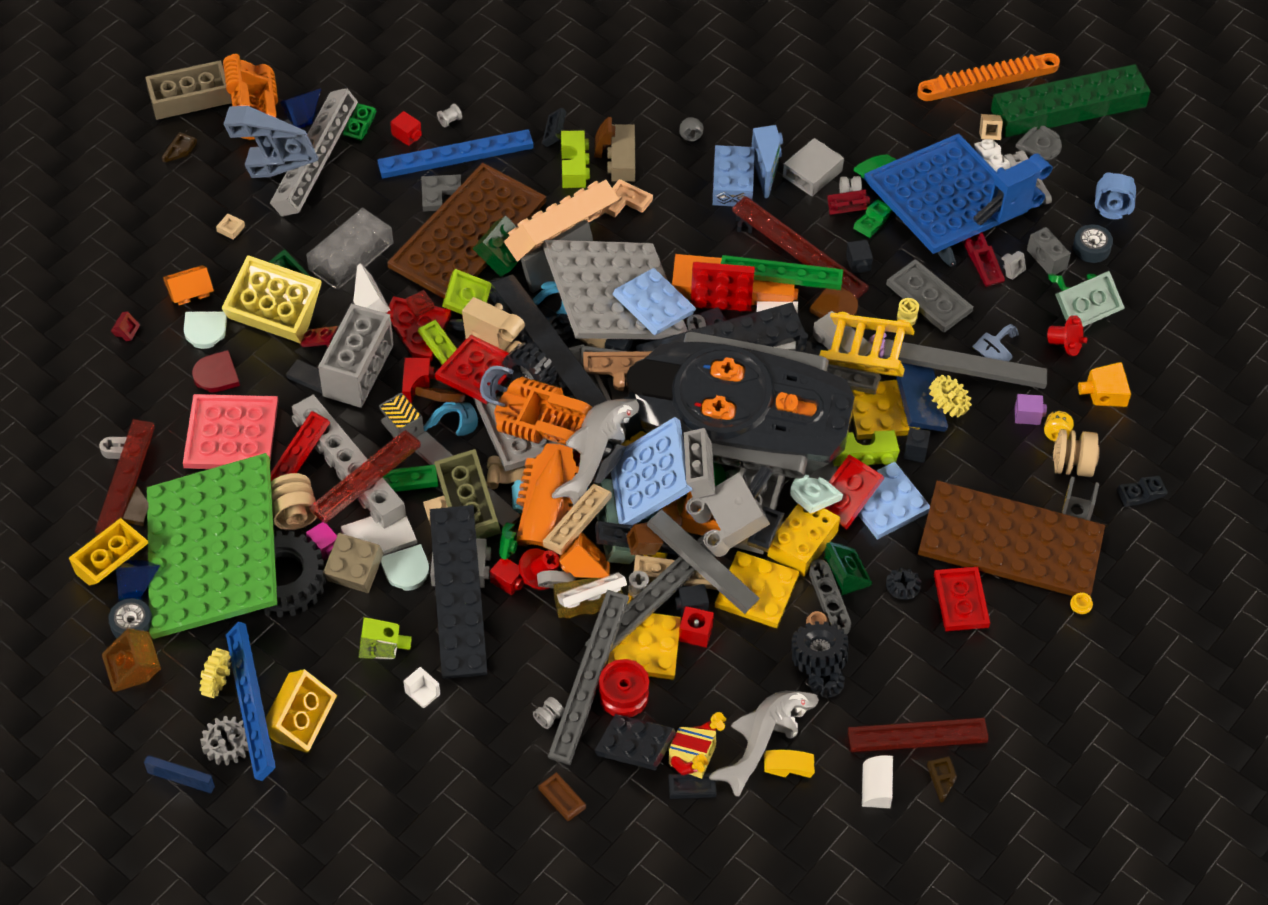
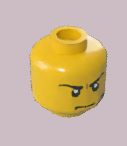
(1056, 421)

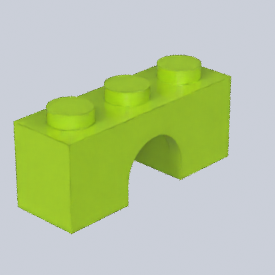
(574, 170)
(882, 449)

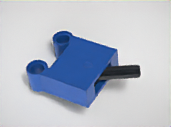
(1015, 190)

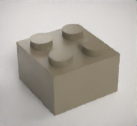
(353, 563)

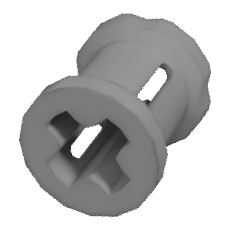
(449, 115)
(638, 581)

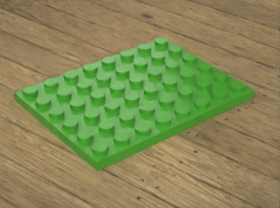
(212, 546)

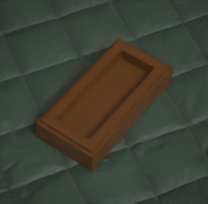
(562, 796)

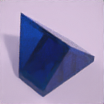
(301, 108)
(134, 578)

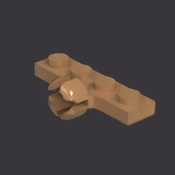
(612, 363)

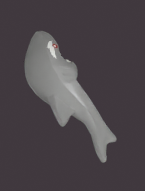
(591, 439)
(757, 728)

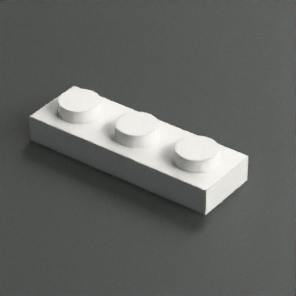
(591, 590)

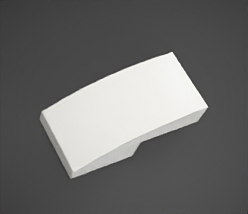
(991, 153)

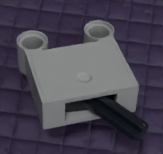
(733, 509)

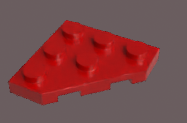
(407, 325)

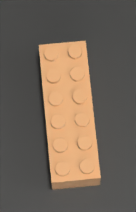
(559, 218)

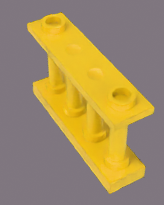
(872, 362)

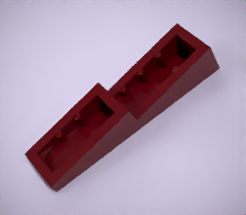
(984, 259)

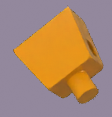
(1107, 386)

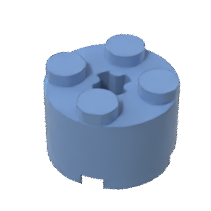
(1115, 195)

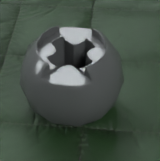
(691, 129)

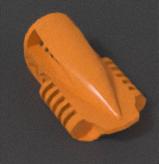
(250, 85)
(539, 412)
(542, 477)

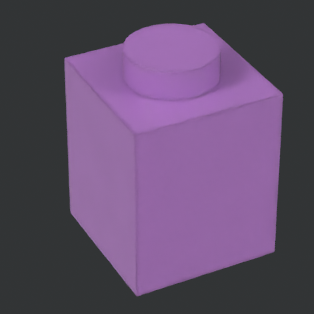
(1029, 409)

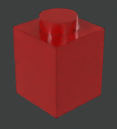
(406, 128)
(506, 576)

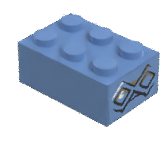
(732, 174)

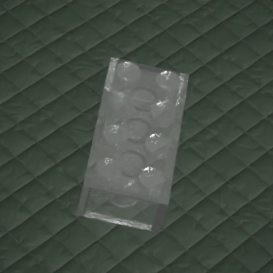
(353, 243)

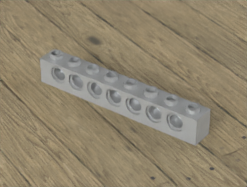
(323, 137)
(346, 457)

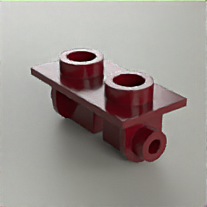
(848, 202)

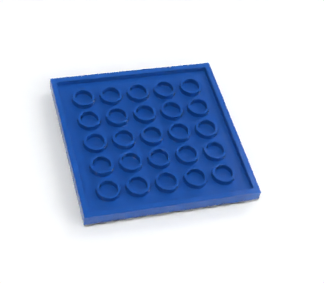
(938, 191)

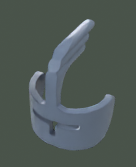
(1004, 354)
(492, 376)

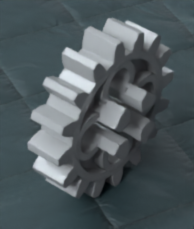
(214, 736)

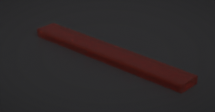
(794, 243)

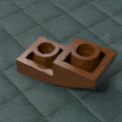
(603, 137)

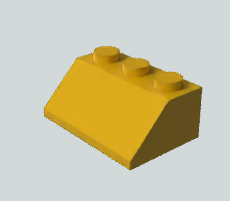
(106, 552)
(299, 711)

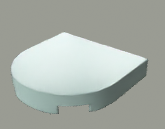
(205, 328)
(814, 493)
(406, 568)

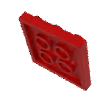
(722, 286)
(468, 364)

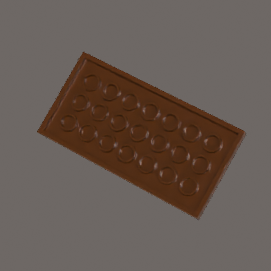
(458, 225)
(1012, 539)

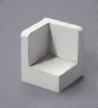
(421, 687)

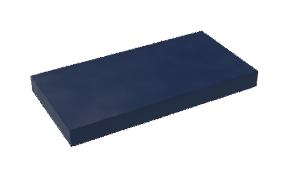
(917, 403)

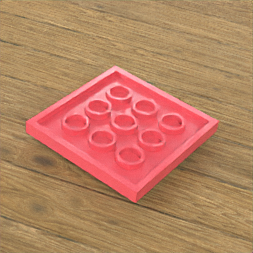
(229, 429)

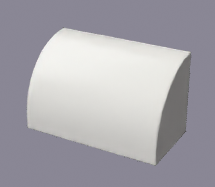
(877, 782)

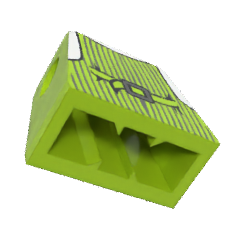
(381, 639)

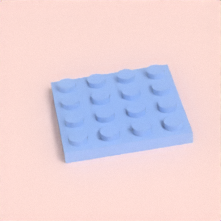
(650, 473)

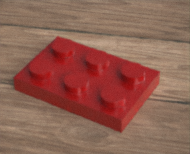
(857, 485)
(961, 599)

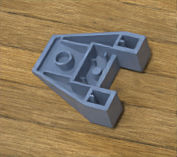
(279, 143)

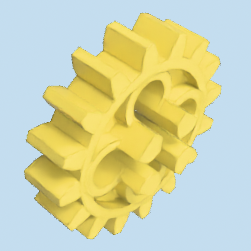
(944, 390)
(215, 673)

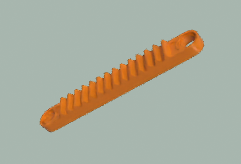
(988, 76)

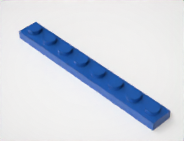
(455, 153)
(250, 702)

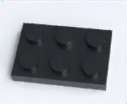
(635, 742)

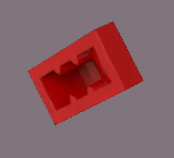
(416, 374)

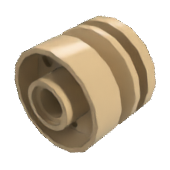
(1078, 453)
(291, 501)

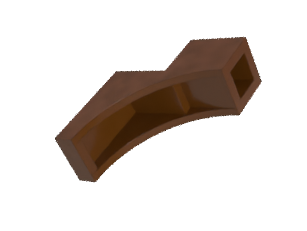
(646, 542)

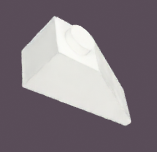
(367, 292)

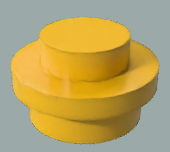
(1081, 603)

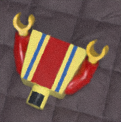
(694, 746)

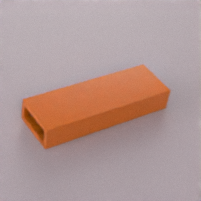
(761, 289)

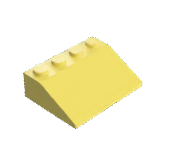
(272, 299)

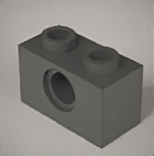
(1048, 251)

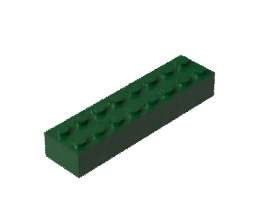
(1071, 100)

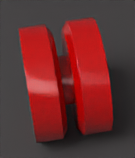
(624, 688)

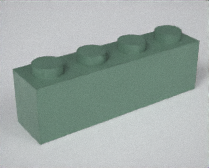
(608, 513)

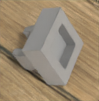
(1014, 264)

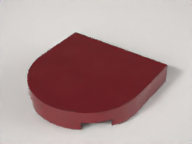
(215, 372)

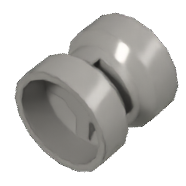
(850, 185)
(548, 713)

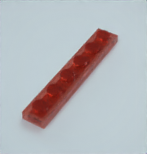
(125, 473)
(365, 476)
(917, 734)

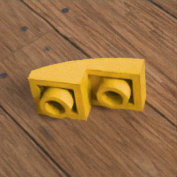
(789, 761)

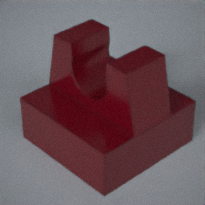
(125, 326)

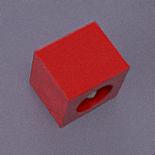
(696, 626)

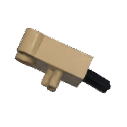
(489, 324)

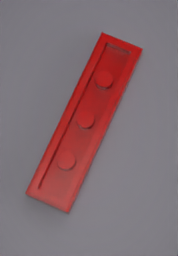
(300, 445)

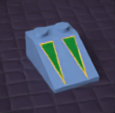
(766, 155)

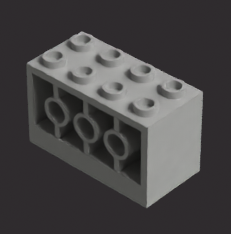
(356, 355)

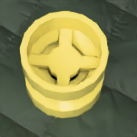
(908, 310)

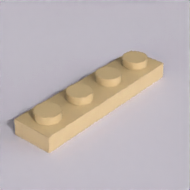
(577, 519)
(655, 566)

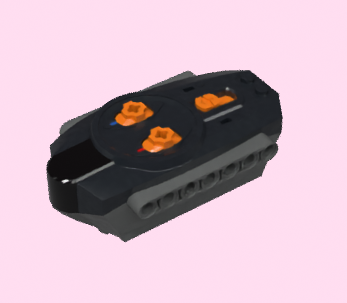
(750, 398)

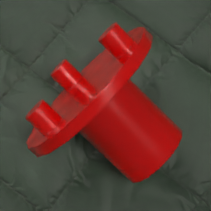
(1070, 335)
(537, 561)

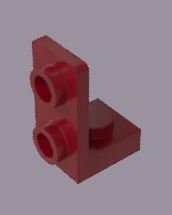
(319, 336)

